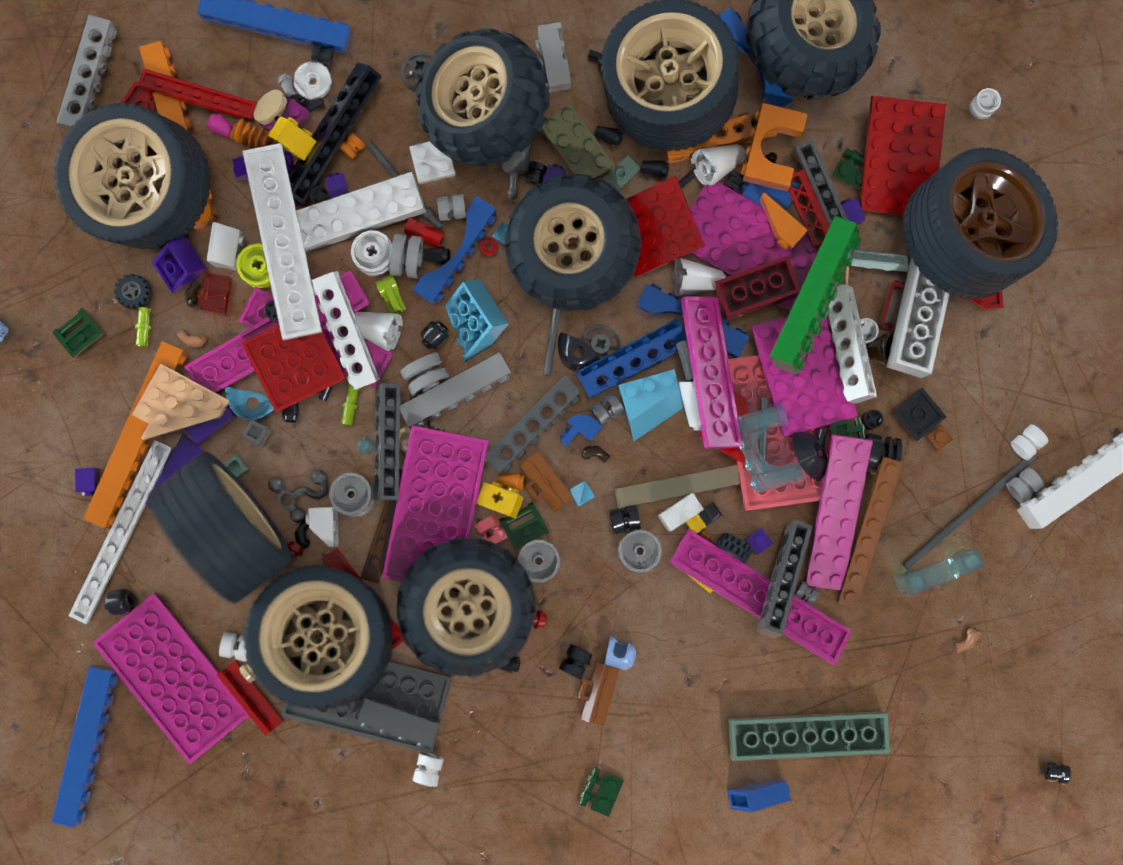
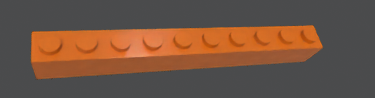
(156, 59)
(128, 449)

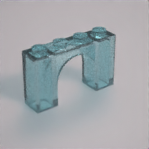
(764, 475)
(954, 566)

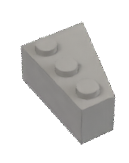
(553, 57)

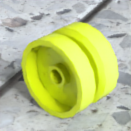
(248, 264)

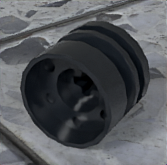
(889, 448)

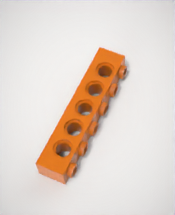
(730, 137)

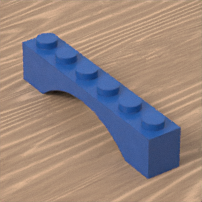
(771, 93)
(432, 284)
(657, 302)

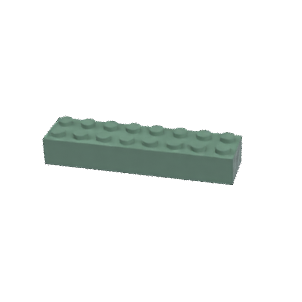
(808, 735)

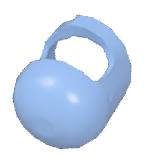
(620, 654)

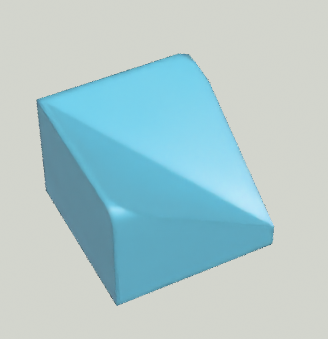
(499, 234)
(581, 493)

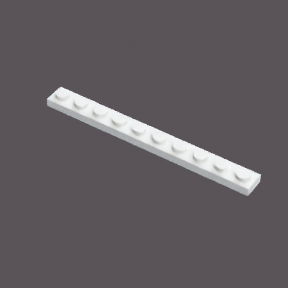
(120, 532)

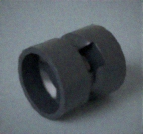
(618, 521)
(575, 661)

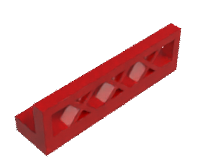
(813, 207)
(250, 699)

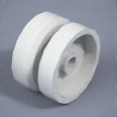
(366, 244)

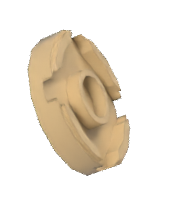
(270, 106)

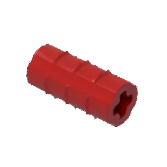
(430, 234)

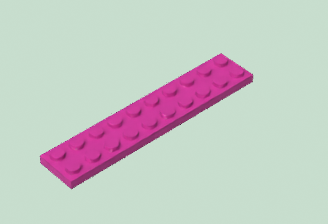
(230, 362)
(748, 591)

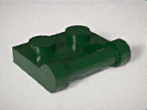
(81, 337)
(527, 531)

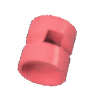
(488, 524)

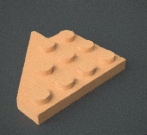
(176, 403)

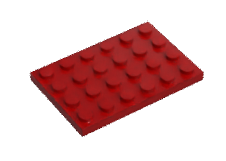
(899, 151)

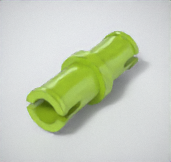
(143, 327)
(349, 405)

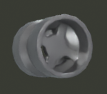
(806, 592)

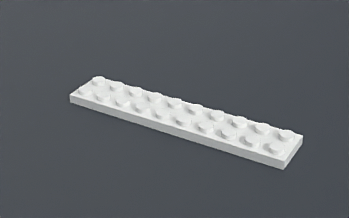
(282, 241)

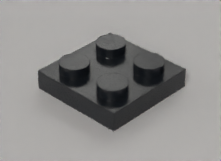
(919, 414)

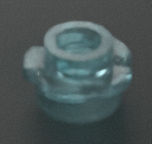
(365, 445)

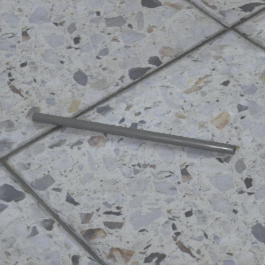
(967, 513)

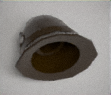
(880, 348)

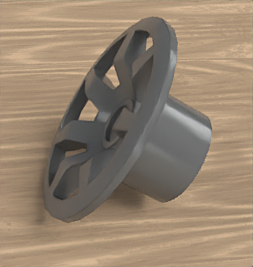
(417, 66)
(600, 342)

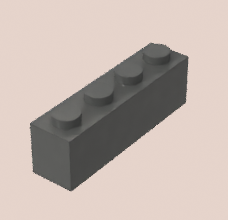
(399, 722)

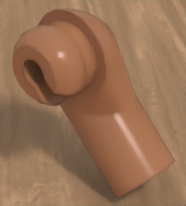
(192, 341)
(970, 641)

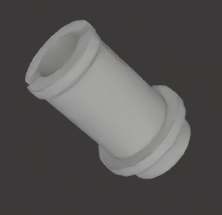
(287, 85)

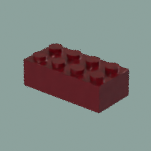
(757, 288)

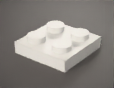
(430, 163)

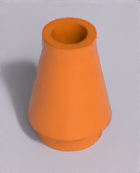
(512, 480)

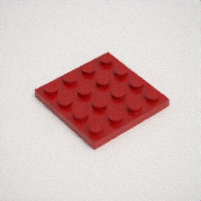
(664, 225)
(292, 367)

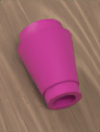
(219, 125)

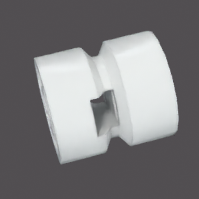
(985, 103)
(869, 329)
(1031, 440)
(229, 645)
(428, 767)

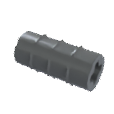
(683, 351)

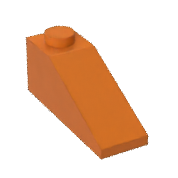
(783, 225)

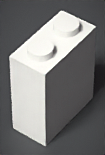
(680, 512)

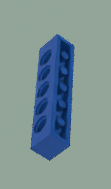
(622, 357)

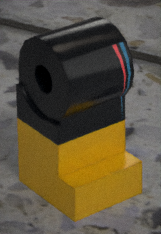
(703, 518)

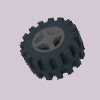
(126, 290)
(734, 547)

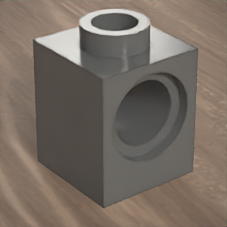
(256, 433)

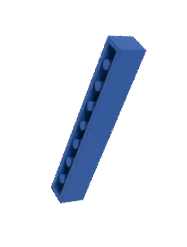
(277, 22)
(84, 746)

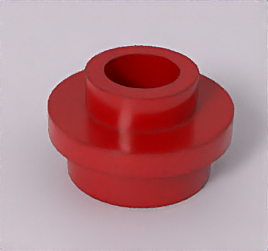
(488, 252)
(295, 549)
(540, 620)

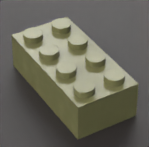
(575, 144)

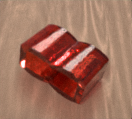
(215, 294)

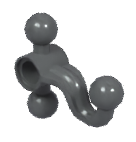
(297, 514)

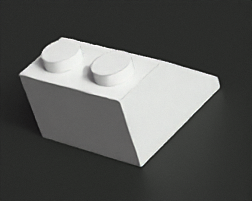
(224, 246)
(324, 524)

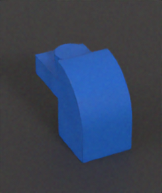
(581, 424)

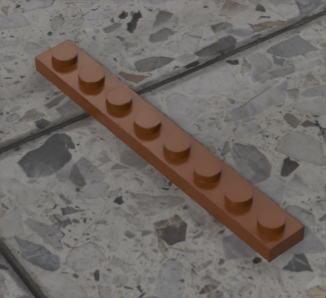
(869, 531)

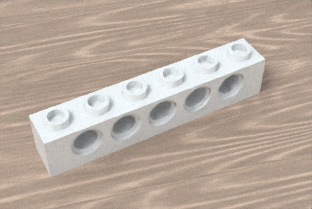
(340, 300)
(857, 350)

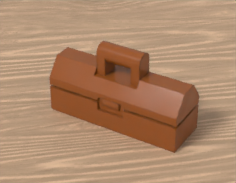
(542, 474)
(598, 702)

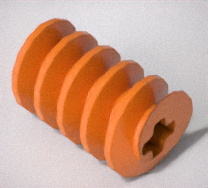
(250, 137)

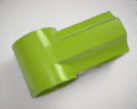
(389, 291)

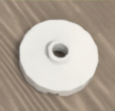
(308, 72)

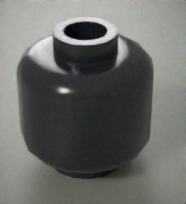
(434, 334)
(119, 602)

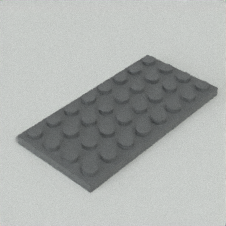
(400, 686)

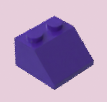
(178, 264)

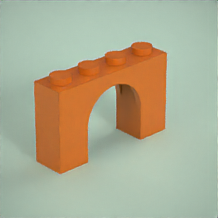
(771, 120)

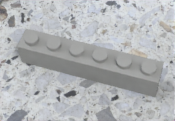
(455, 390)

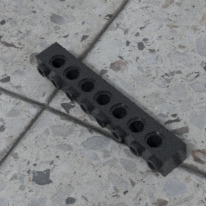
(333, 129)

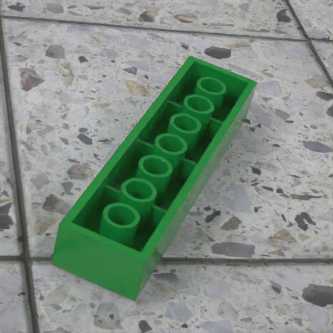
(816, 295)

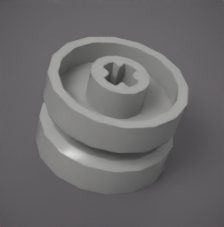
(406, 254)
(424, 374)
(352, 506)
(547, 553)
(629, 556)

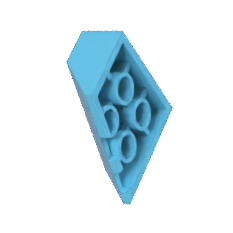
(475, 318)
(650, 401)

